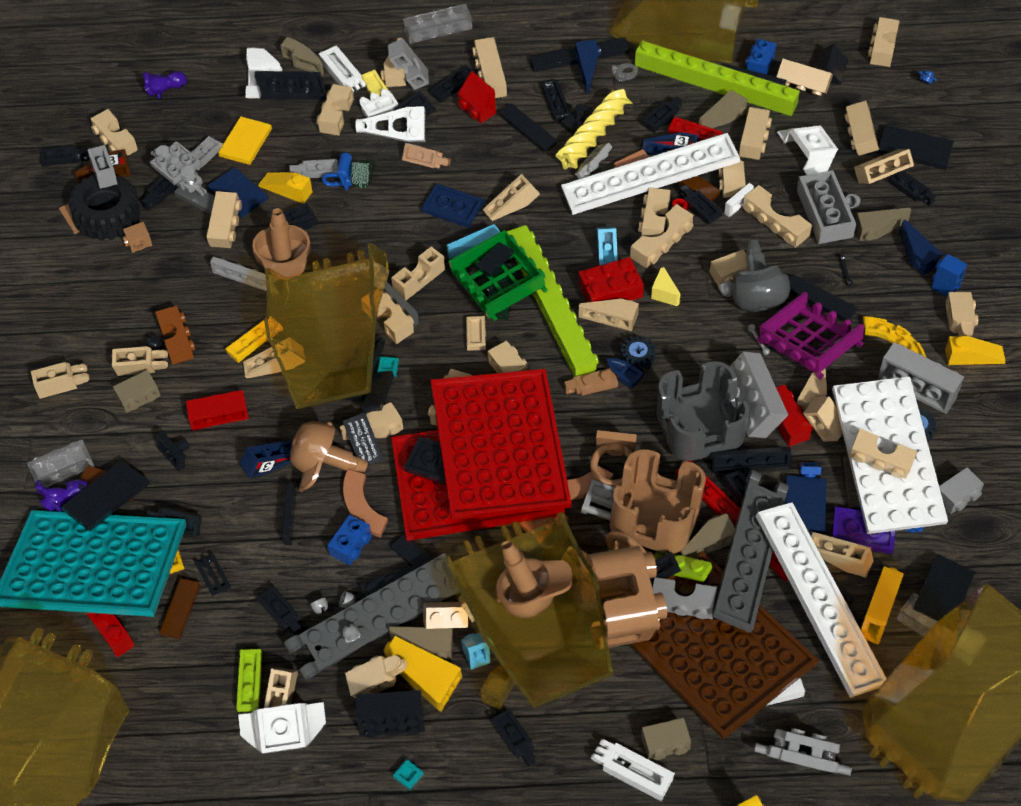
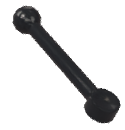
(849, 282)

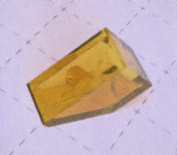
(496, 687)

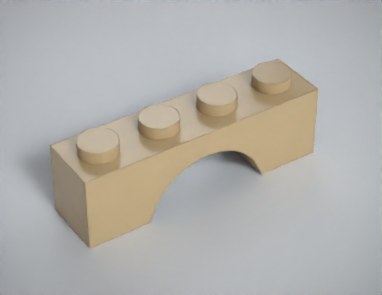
(791, 229)
(649, 249)

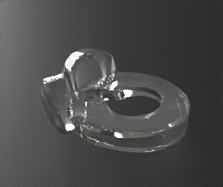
(617, 71)

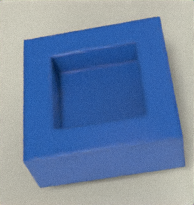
(810, 469)

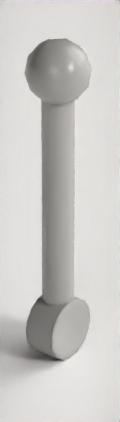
(751, 328)

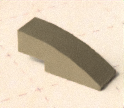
(301, 56)

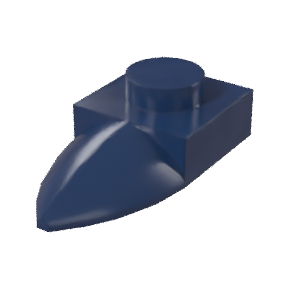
(625, 372)

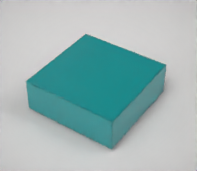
(388, 364)
(408, 774)

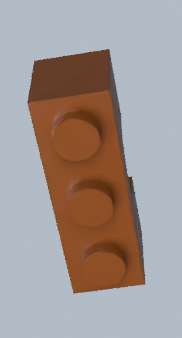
(178, 346)

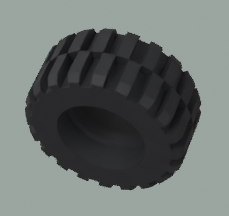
(108, 222)

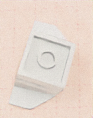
(258, 60)
(814, 144)
(282, 726)

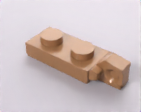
(424, 156)
(592, 382)

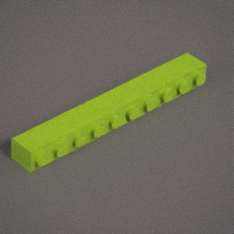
(716, 77)
(556, 310)

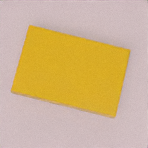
(245, 140)

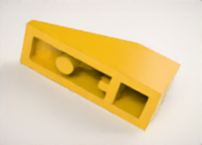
(288, 185)
(971, 351)

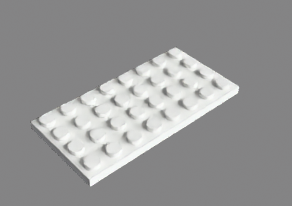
(893, 414)

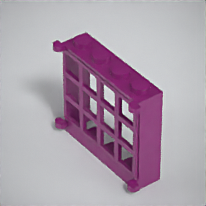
(814, 314)

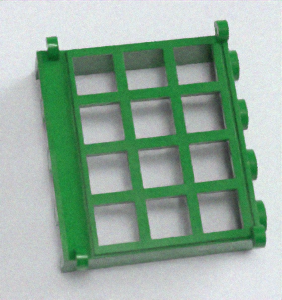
(523, 288)

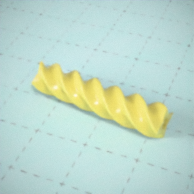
(593, 127)

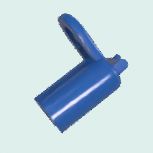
(343, 172)

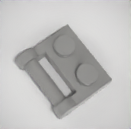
(600, 494)

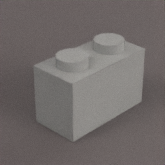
(102, 166)
(960, 490)

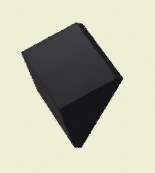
(831, 60)

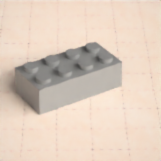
(826, 207)
(930, 380)
(759, 390)

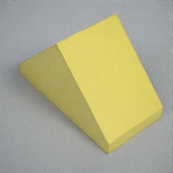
(664, 289)

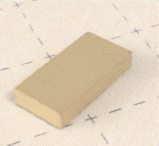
(476, 333)

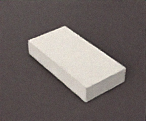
(736, 201)

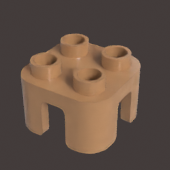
(656, 508)
(637, 611)

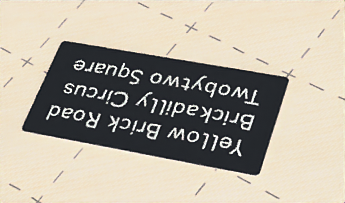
(363, 438)

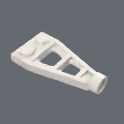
(415, 124)

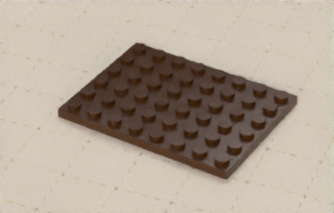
(694, 651)

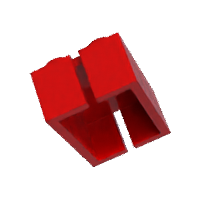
(611, 281)

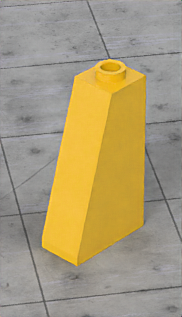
(881, 604)
(426, 671)

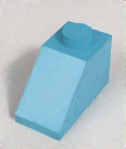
(607, 244)
(475, 650)

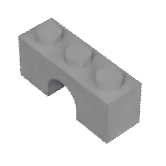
(404, 57)
(697, 604)

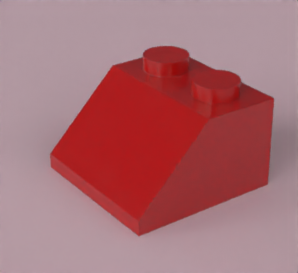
(477, 98)

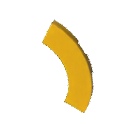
(881, 328)

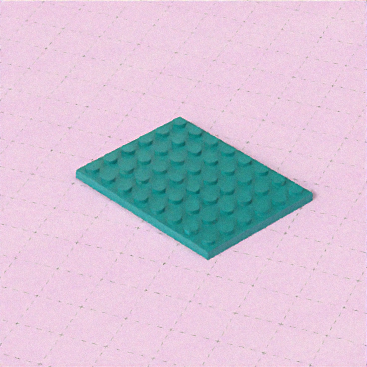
(105, 571)

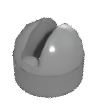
(851, 202)
(725, 288)
(347, 599)
(318, 604)
(351, 633)

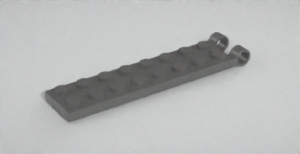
(747, 557)
(373, 616)

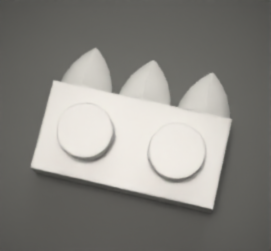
(378, 105)

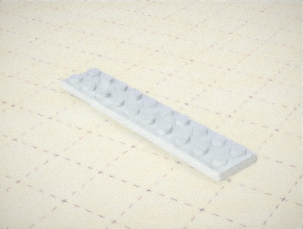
(650, 172)
(821, 599)

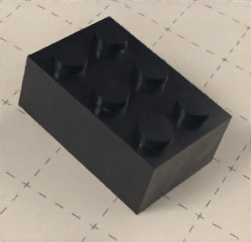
(390, 713)

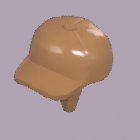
(282, 246)
(313, 447)
(530, 584)

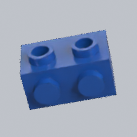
(761, 56)
(948, 275)
(350, 540)

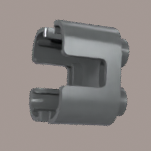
(702, 415)

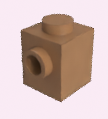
(137, 237)

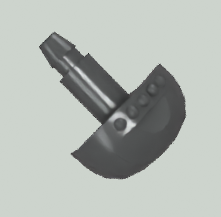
(759, 287)

